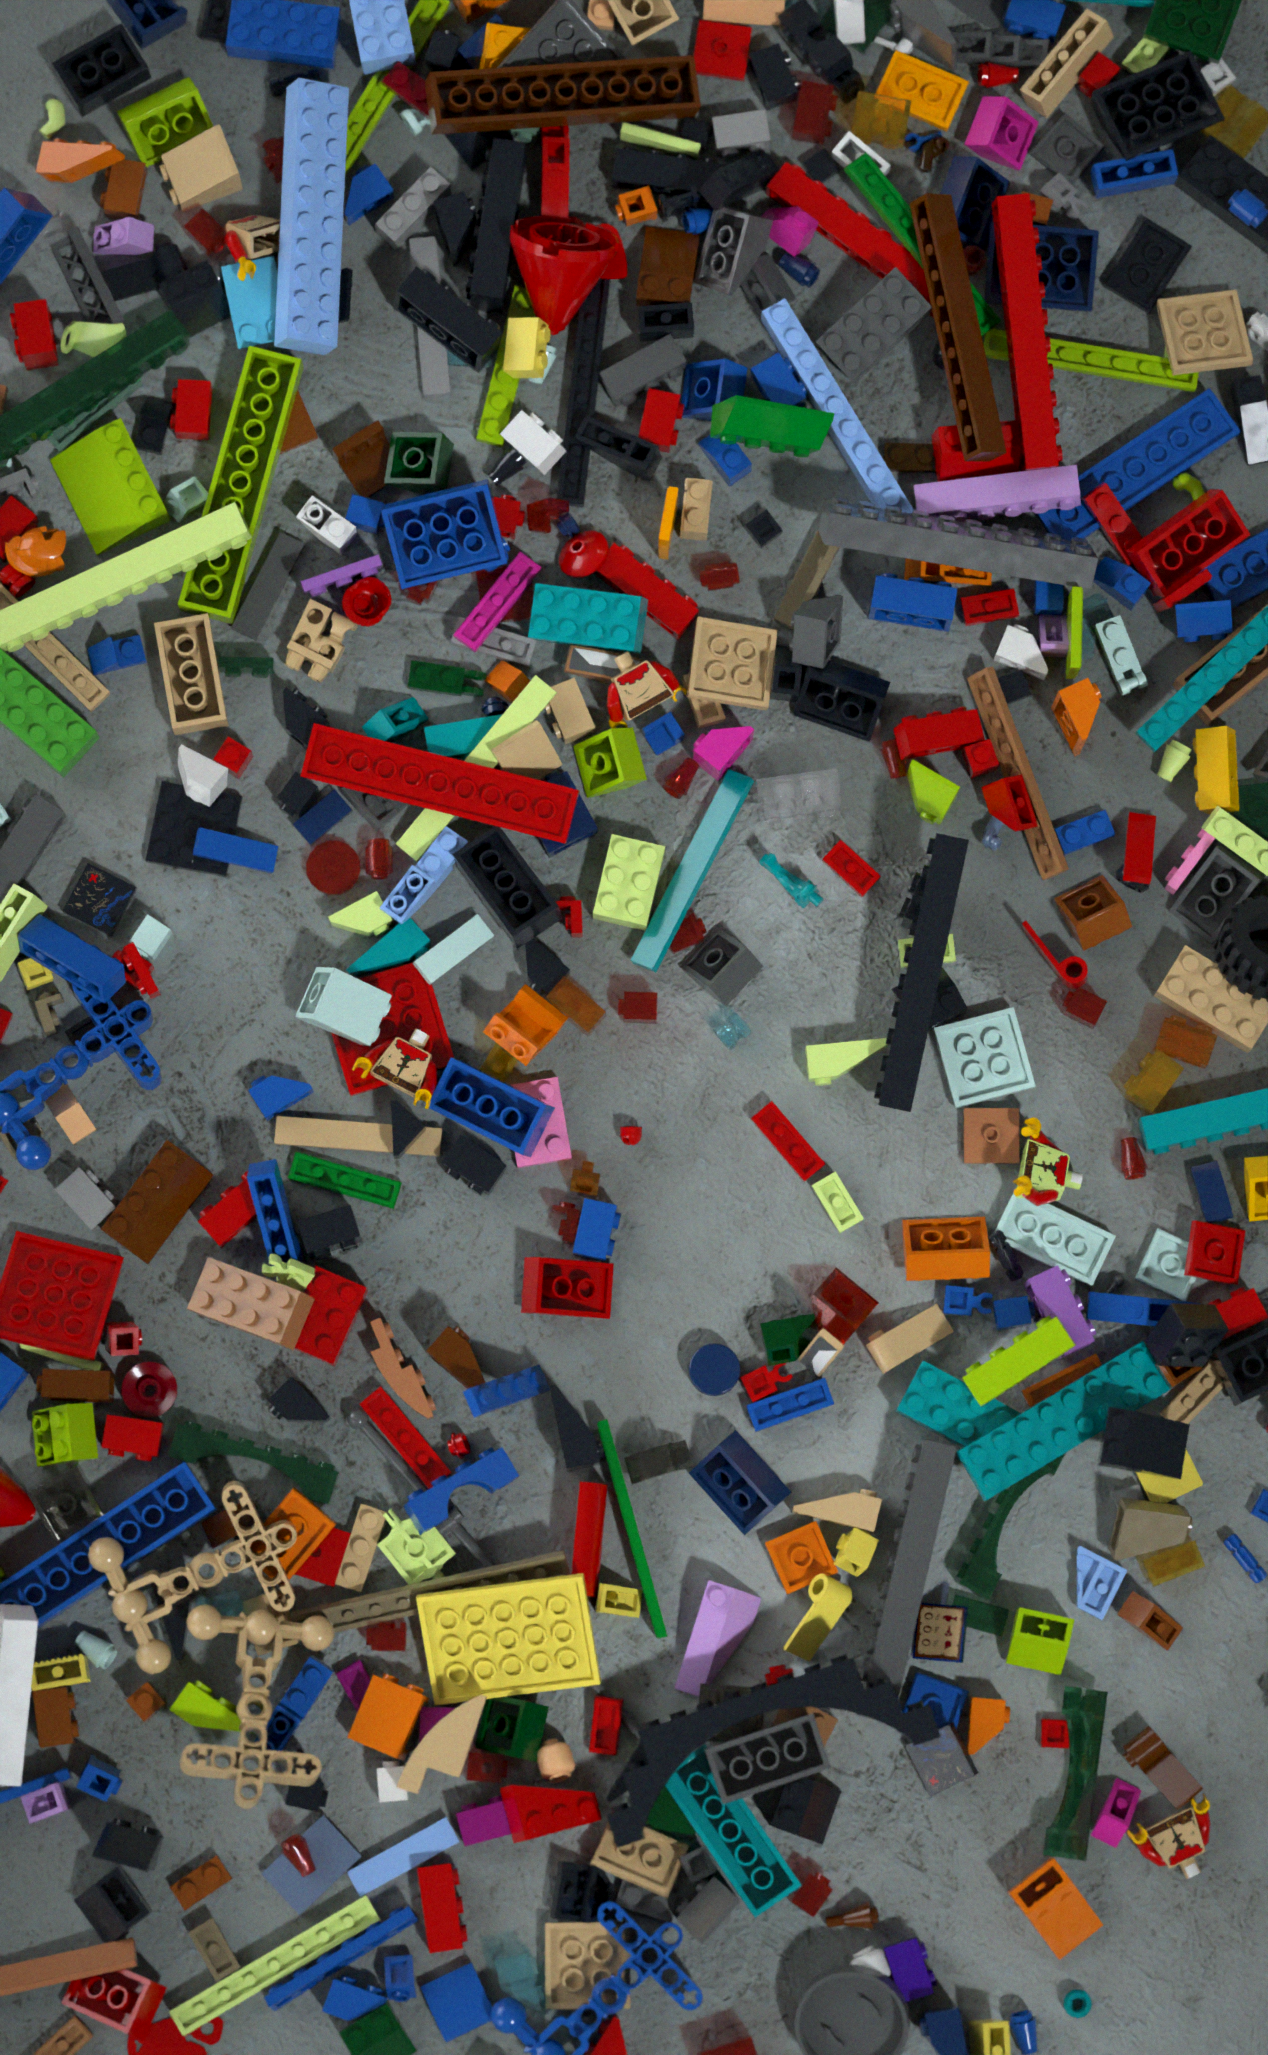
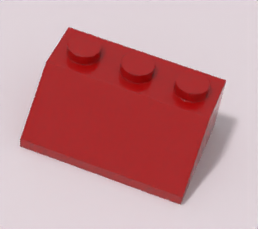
(950, 458)

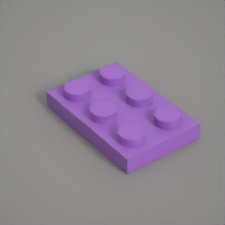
(341, 576)

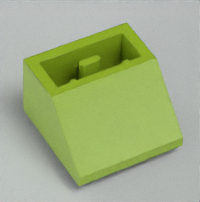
(64, 1434)
(1039, 1640)

